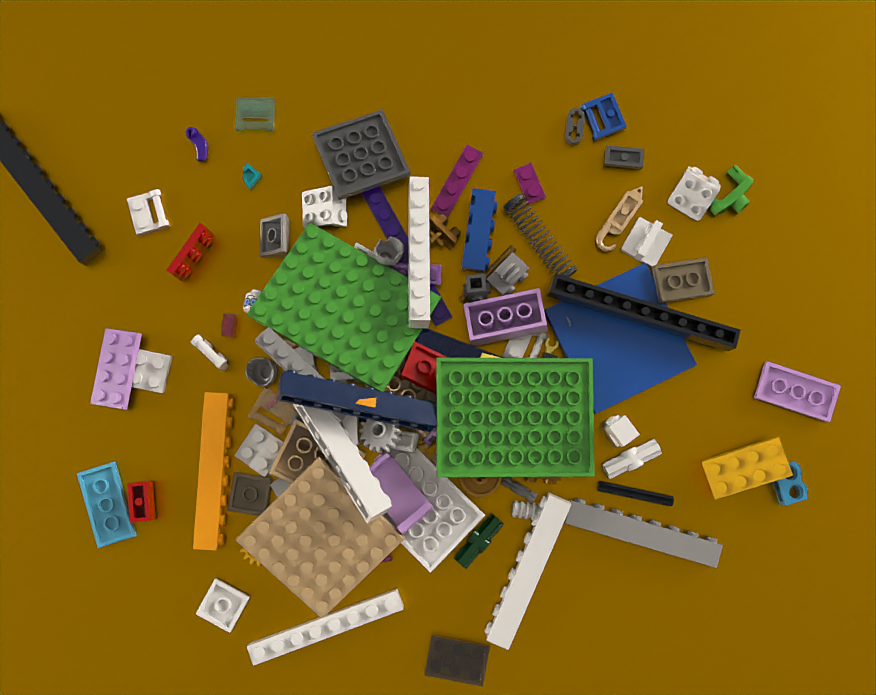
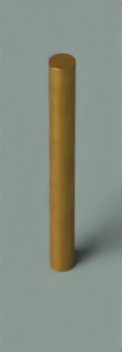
(491, 269)

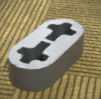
(570, 126)

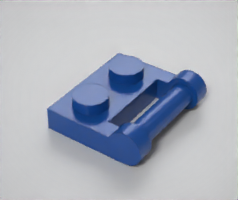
(609, 113)

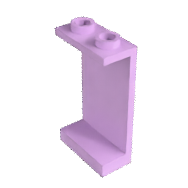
(406, 499)

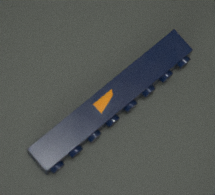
(356, 401)

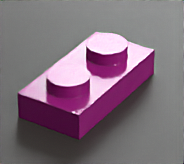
(529, 183)

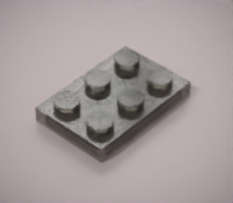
(457, 660)

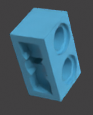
(783, 486)

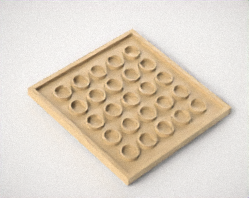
(318, 539)

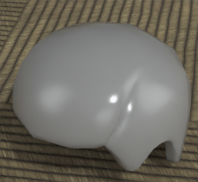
(388, 251)
(261, 371)

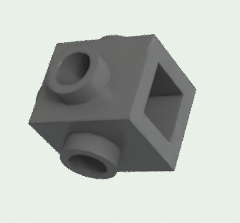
(476, 287)

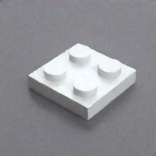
(151, 371)
(222, 605)

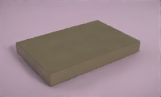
(682, 280)

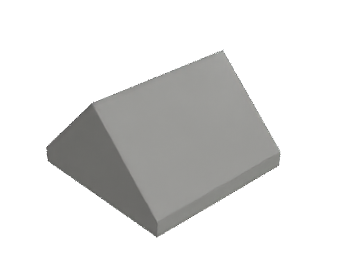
(275, 236)

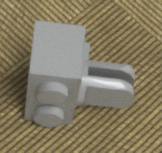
(507, 275)

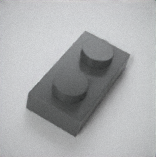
(624, 157)

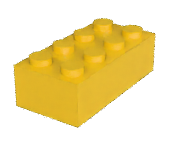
(747, 467)

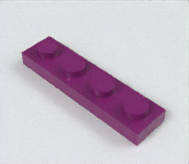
(457, 181)

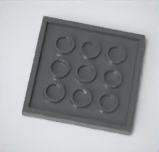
(360, 154)

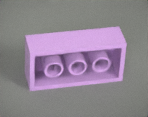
(505, 317)

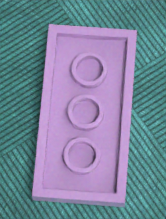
(116, 368)
(797, 391)

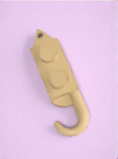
(620, 217)

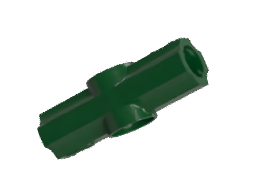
(478, 541)

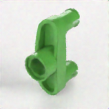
(737, 197)

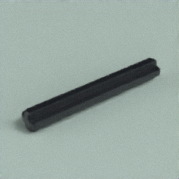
(635, 493)

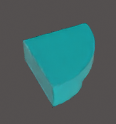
(250, 176)

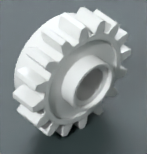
(379, 442)

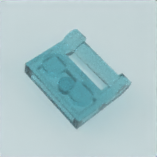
(255, 108)

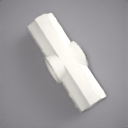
(632, 458)

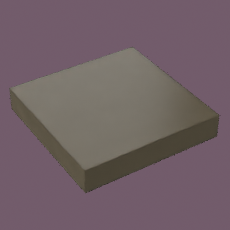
(249, 493)

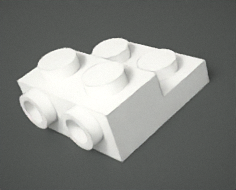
(259, 450)

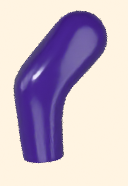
(200, 143)

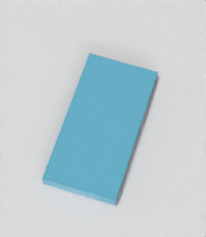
(106, 504)

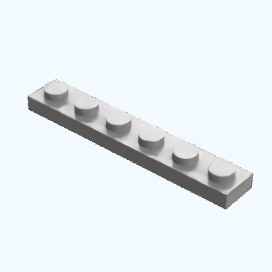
(287, 358)

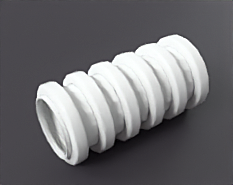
(525, 510)

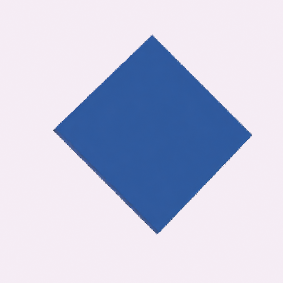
(623, 353)

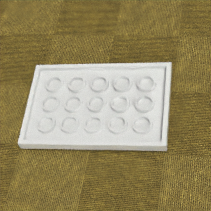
(447, 523)

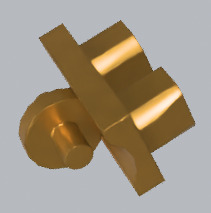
(441, 234)

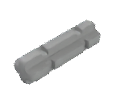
(519, 489)

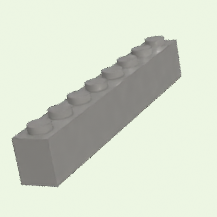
(644, 534)

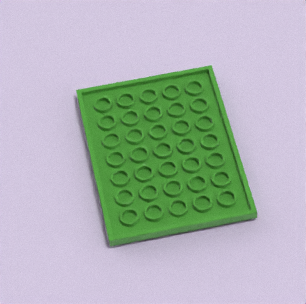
(340, 307)
(514, 417)

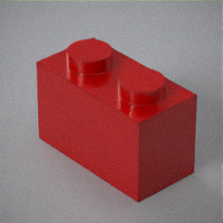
(141, 501)

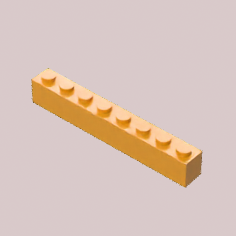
(212, 471)

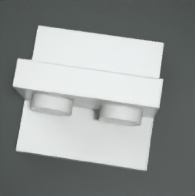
(646, 241)

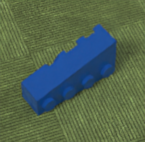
(478, 231)

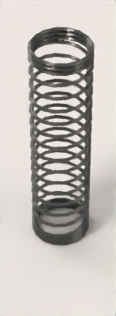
(512, 203)

